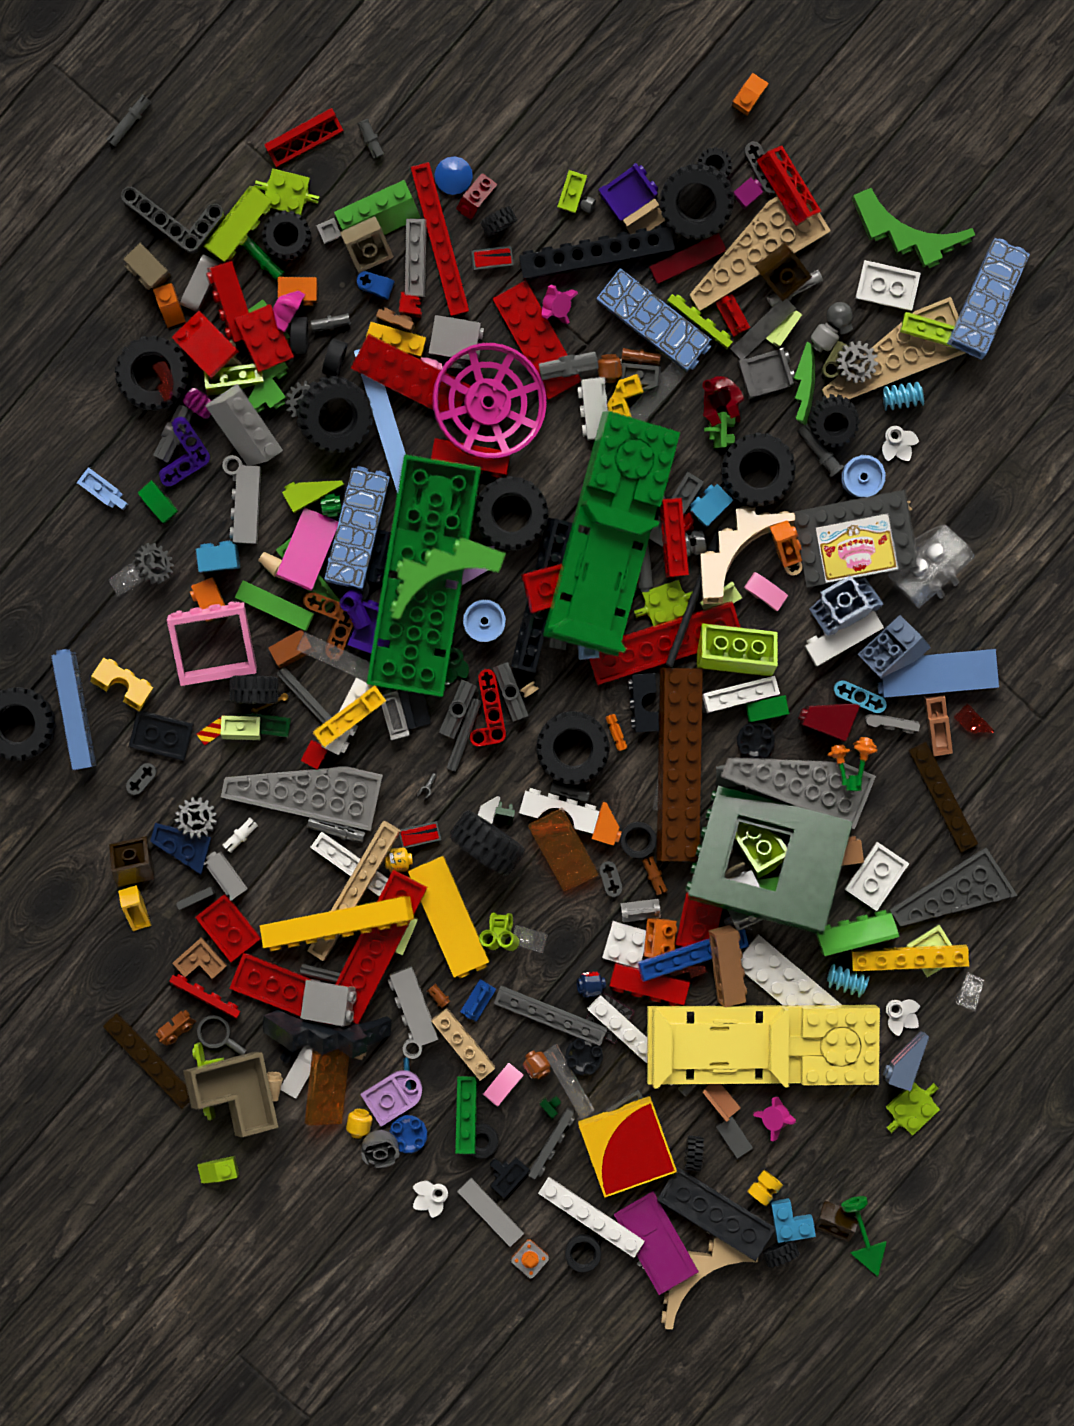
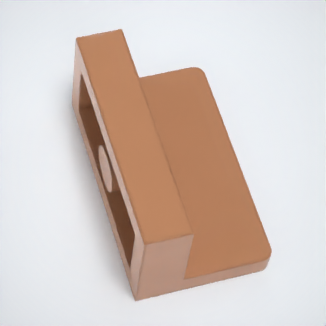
(721, 1100)

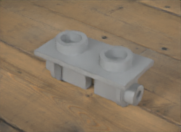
(640, 910)

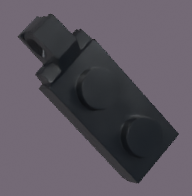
(379, 556)

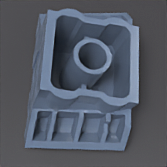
(845, 604)

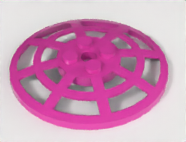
(497, 392)

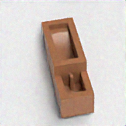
(938, 724)

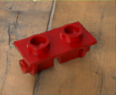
(732, 315)

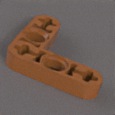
(337, 614)

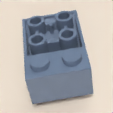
(894, 648)

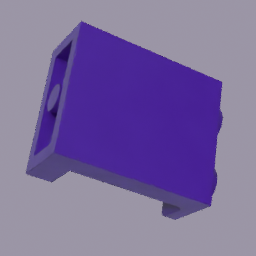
(628, 192)
(364, 637)

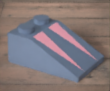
(904, 1066)

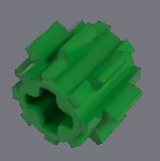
(331, 505)

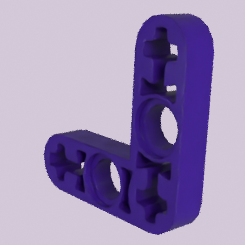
(190, 457)

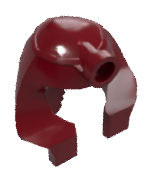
(721, 392)

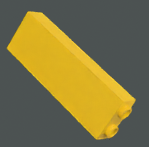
(450, 918)

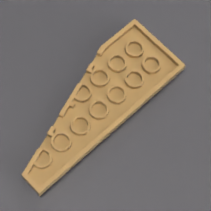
(759, 239)
(901, 355)

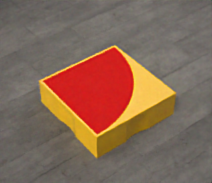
(627, 1146)

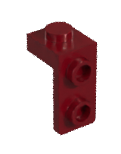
(476, 196)

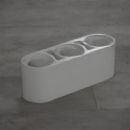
(198, 286)

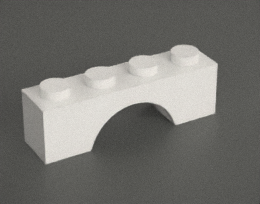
(583, 817)

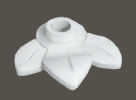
(901, 446)
(904, 1017)
(427, 1199)

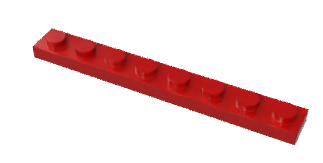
(440, 239)

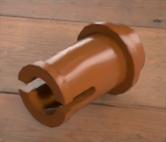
(438, 996)

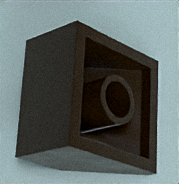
(783, 271)
(131, 861)

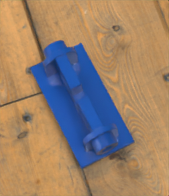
(478, 1000)

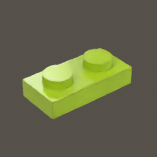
(572, 191)

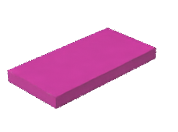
(307, 549)

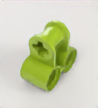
(500, 929)

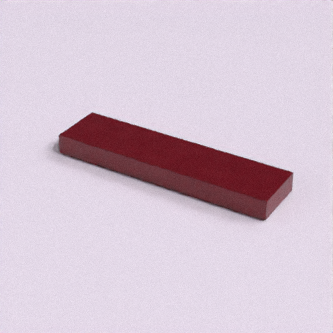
(687, 258)

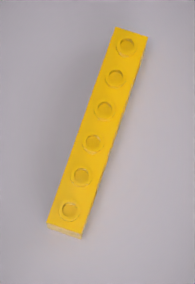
(910, 957)

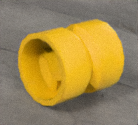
(765, 1188)

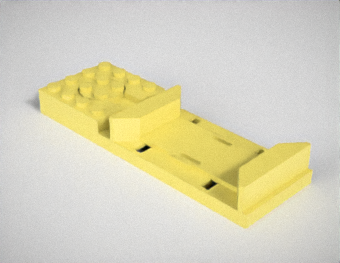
(790, 1045)

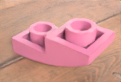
(766, 591)
(503, 1084)

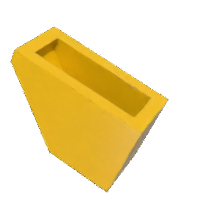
(134, 908)

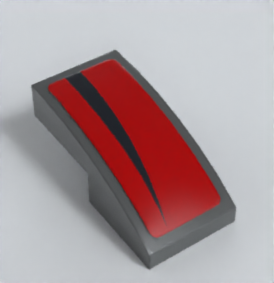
(492, 258)
(419, 834)

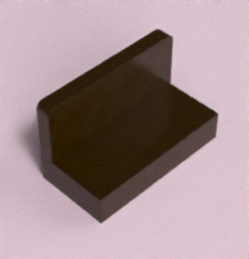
(836, 1221)

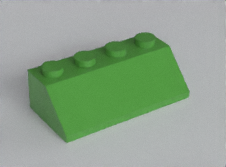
(389, 207)
(857, 933)

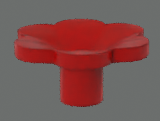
(688, 521)

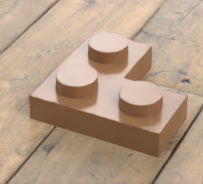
(403, 322)
(200, 954)

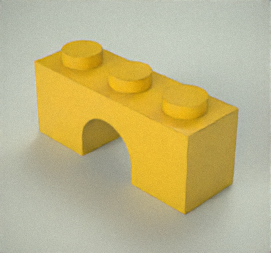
(403, 340)
(109, 673)

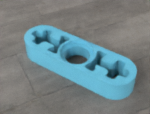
(870, 706)

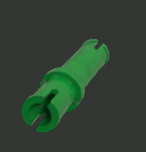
(262, 258)

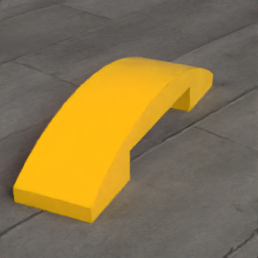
(349, 716)

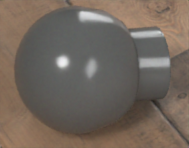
(840, 317)

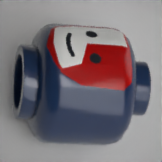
(590, 984)

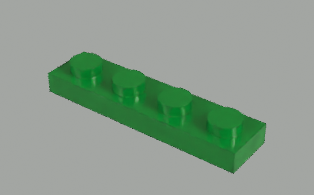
(466, 1115)

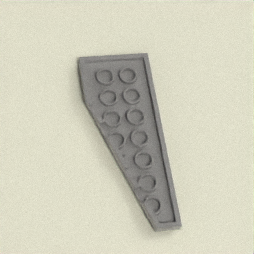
(803, 784)
(326, 794)

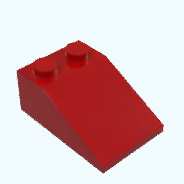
(205, 344)

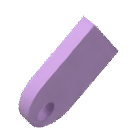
(391, 1096)

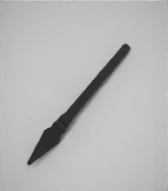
(690, 608)

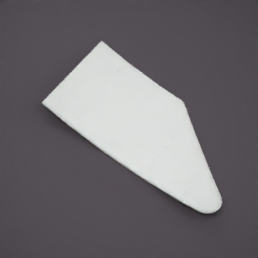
(487, 809)

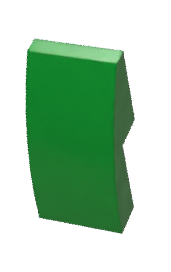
(157, 502)
(767, 708)

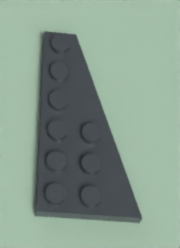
(963, 887)

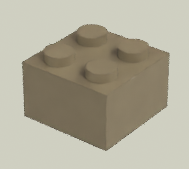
(366, 244)
(144, 264)

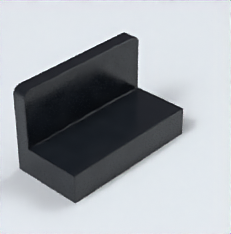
(415, 709)

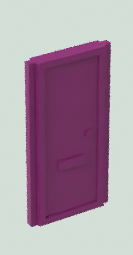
(663, 1251)

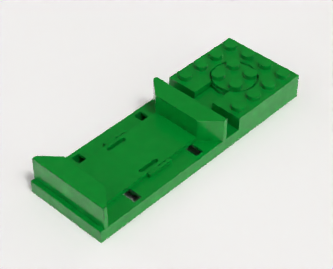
(619, 507)
(430, 512)

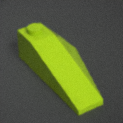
(760, 848)

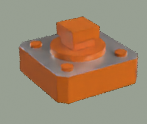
(530, 1258)

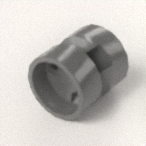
(698, 538)

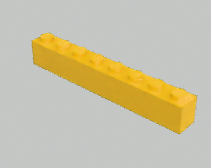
(337, 922)

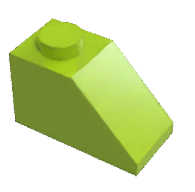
(218, 1170)

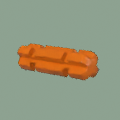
(616, 732)

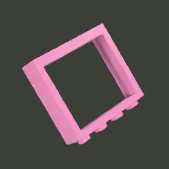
(219, 672)

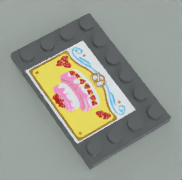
(856, 538)

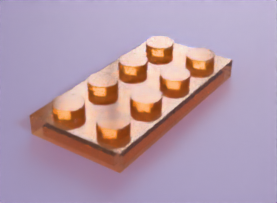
(563, 849)
(326, 1088)

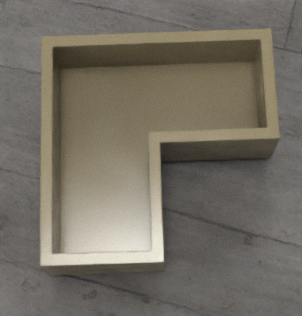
(241, 1083)

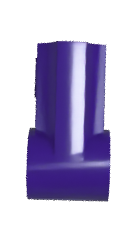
(355, 609)

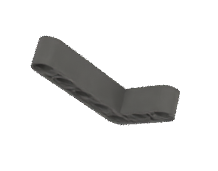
(171, 223)

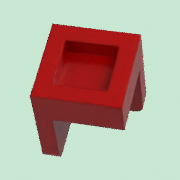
(314, 754)

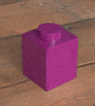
(748, 192)

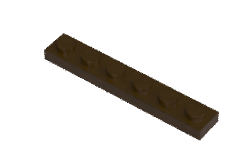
(943, 796)
(148, 1059)

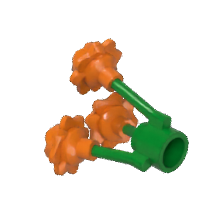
(865, 747)

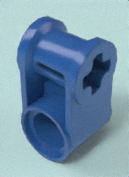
(379, 286)

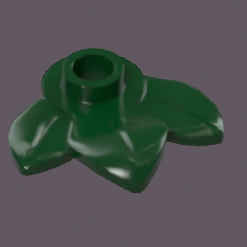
(457, 667)

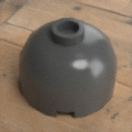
(380, 1148)

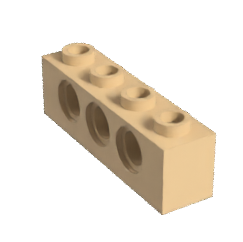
(463, 1044)

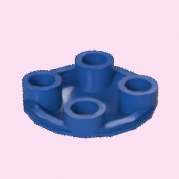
(453, 175)
(410, 1133)

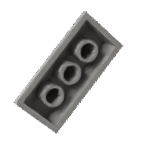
(244, 427)

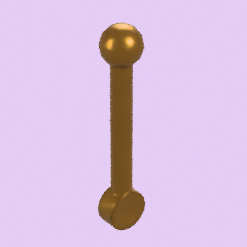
(284, 697)

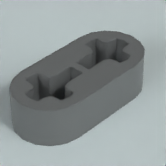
(144, 782)
(606, 880)

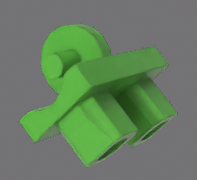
(719, 432)

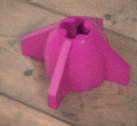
(557, 303)
(285, 308)
(775, 1117)

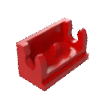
(408, 305)

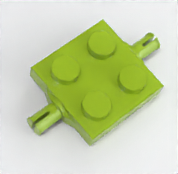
(287, 191)
(664, 603)
(912, 1108)

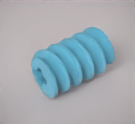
(903, 395)
(847, 980)

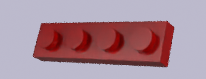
(198, 992)

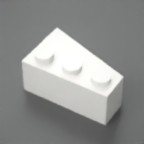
(593, 405)

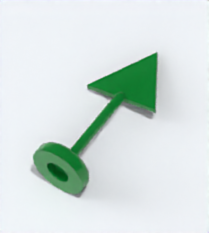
(871, 1255)

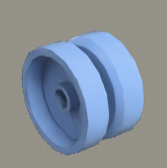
(874, 476)
(473, 617)

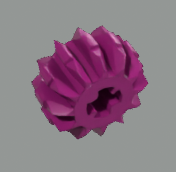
(196, 402)

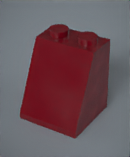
(830, 719)

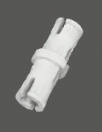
(240, 835)

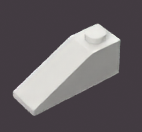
(299, 1073)

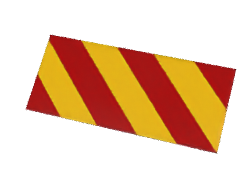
(210, 732)

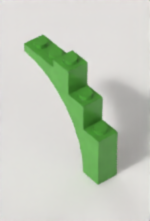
(927, 245)
(268, 391)
(438, 562)

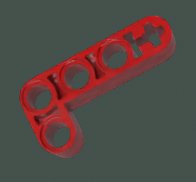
(488, 706)

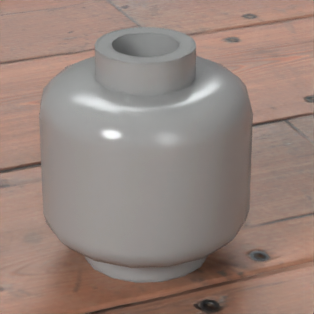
(824, 337)

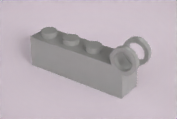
(246, 501)
(415, 1010)

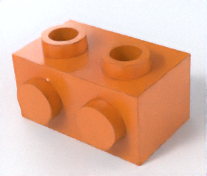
(786, 544)
(659, 937)

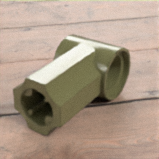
(831, 360)

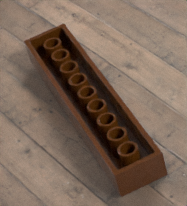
(679, 764)

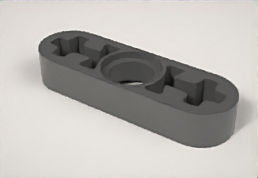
(750, 157)

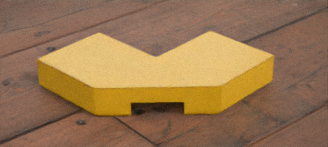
(624, 389)

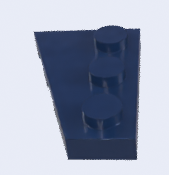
(187, 850)

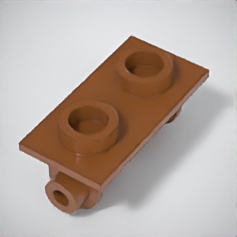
(169, 1034)

